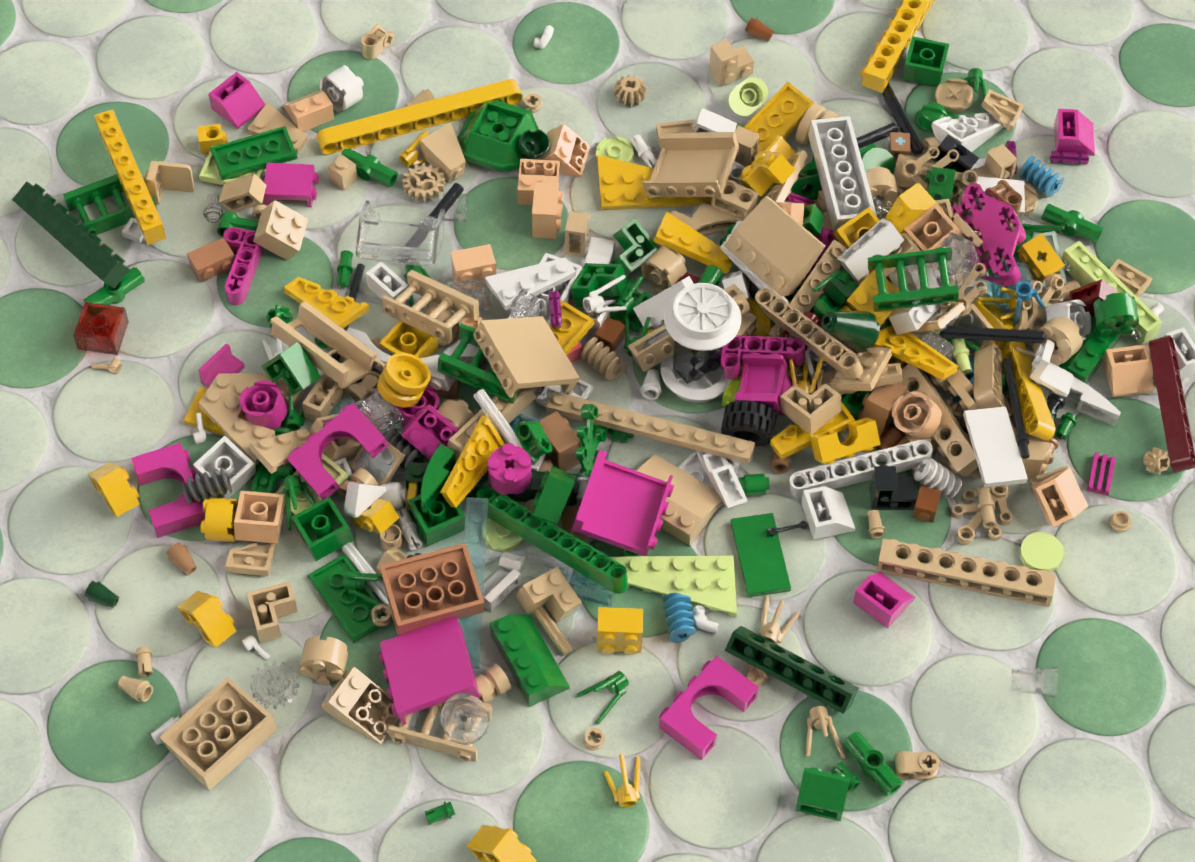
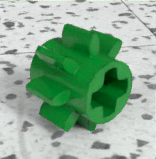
(281, 312)

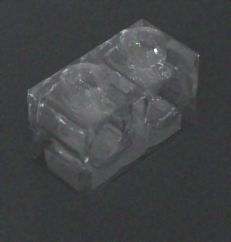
(476, 289)

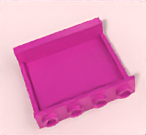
(622, 506)
(427, 667)

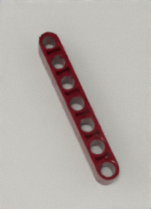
(1172, 404)

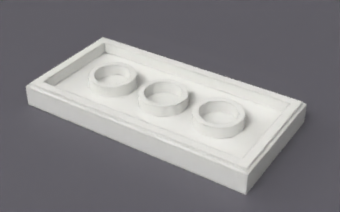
(995, 447)

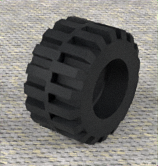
(749, 421)

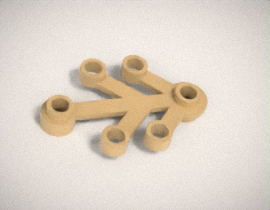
(918, 170)
(1053, 283)
(966, 300)
(969, 530)

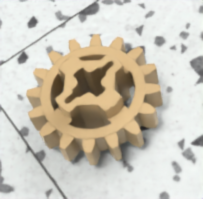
(425, 181)

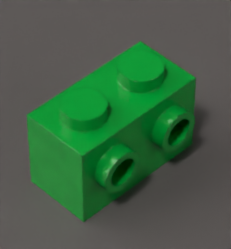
(940, 183)

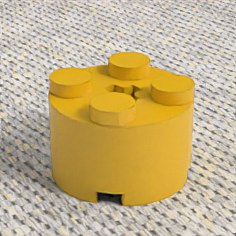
(219, 519)

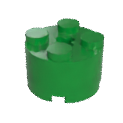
(1116, 314)

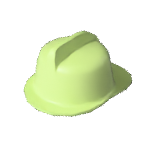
(748, 96)

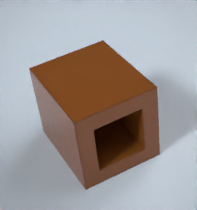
(611, 333)
(926, 504)

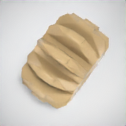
(630, 90)

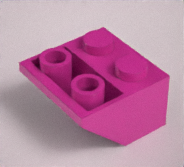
(236, 100)
(1073, 132)
(428, 430)
(882, 598)

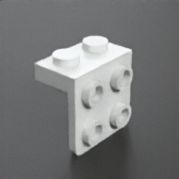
(1049, 374)

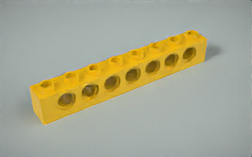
(894, 43)
(130, 177)

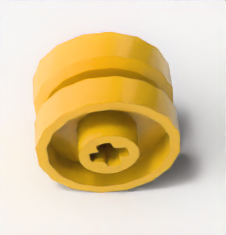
(403, 380)

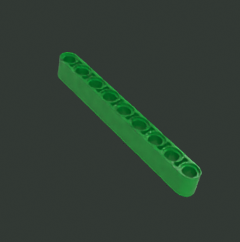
(555, 541)

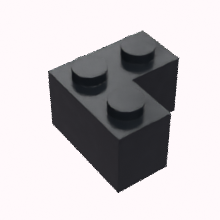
(890, 491)

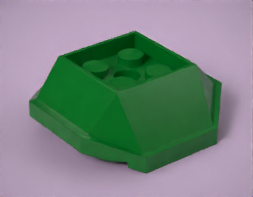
(493, 135)

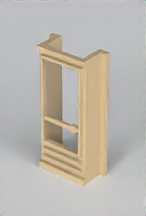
(357, 355)

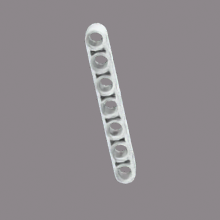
(867, 461)

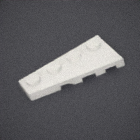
(533, 279)

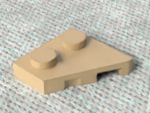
(251, 559)

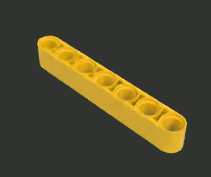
(1033, 405)

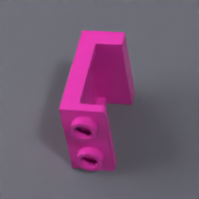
(290, 182)
(763, 379)

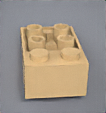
(361, 705)

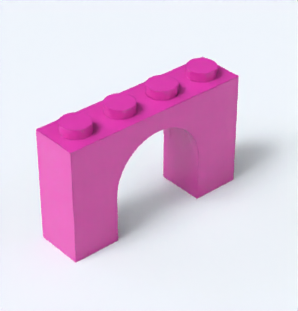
(349, 424)
(173, 464)
(715, 679)

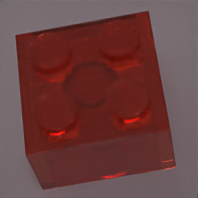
(101, 328)

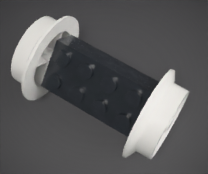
(701, 323)

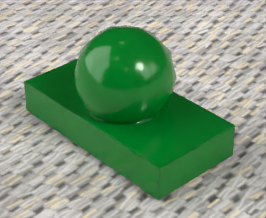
(824, 305)

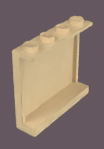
(693, 164)
(525, 354)

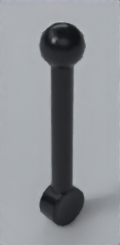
(772, 531)

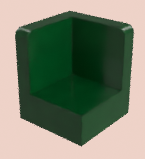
(838, 291)

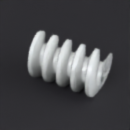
(938, 477)

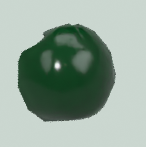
(533, 144)

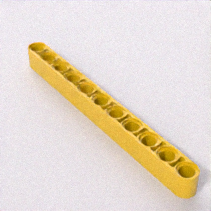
(415, 117)

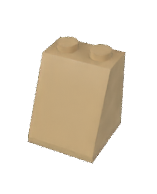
(1039, 456)

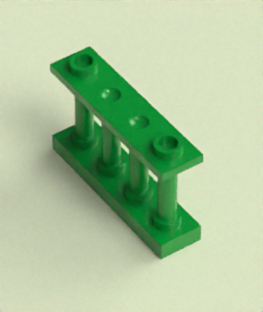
(95, 193)
(914, 298)
(470, 372)

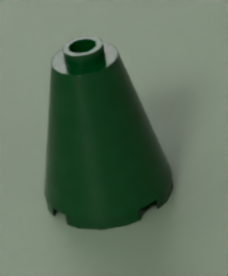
(852, 328)

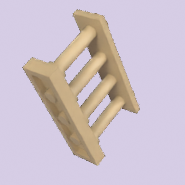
(431, 291)
(422, 739)

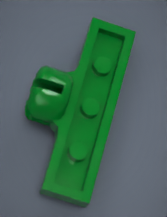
(264, 480)

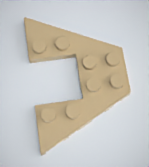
(224, 408)

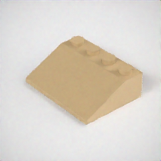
(775, 247)
(690, 502)
(219, 733)

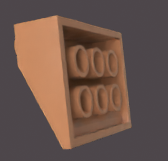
(432, 588)

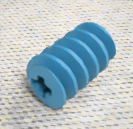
(1039, 177)
(679, 617)

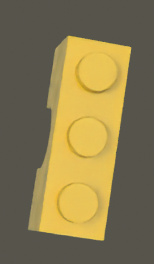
(862, 437)

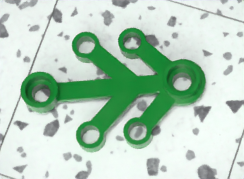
(589, 444)

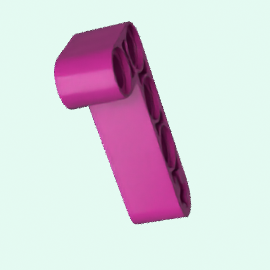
(244, 265)
(787, 347)

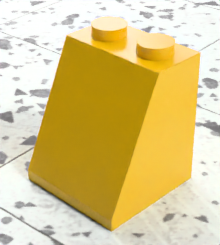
(909, 207)

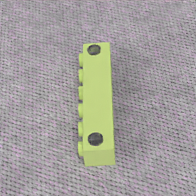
(1087, 269)

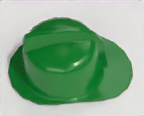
(929, 114)

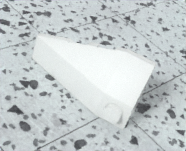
(967, 131)

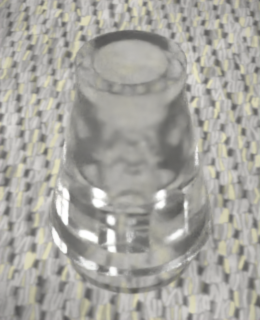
(212, 209)

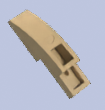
(958, 385)

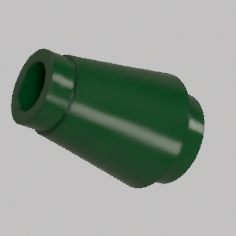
(100, 594)

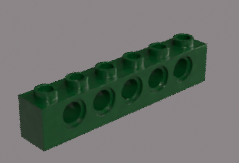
(792, 669)

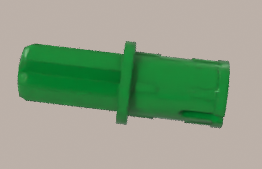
(344, 269)

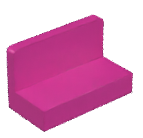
(220, 363)

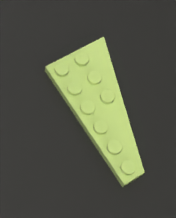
(703, 578)

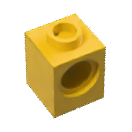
(210, 136)

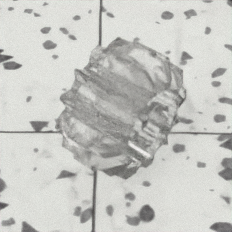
(938, 343)

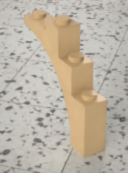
(706, 220)

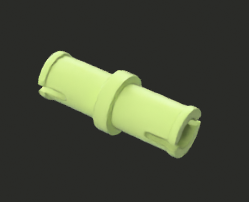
(961, 355)

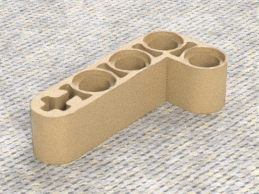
(989, 379)

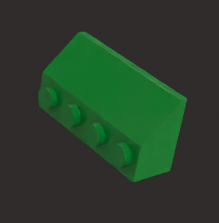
(1091, 354)
(528, 658)

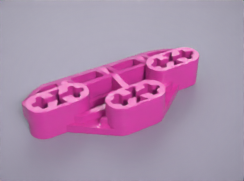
(995, 231)

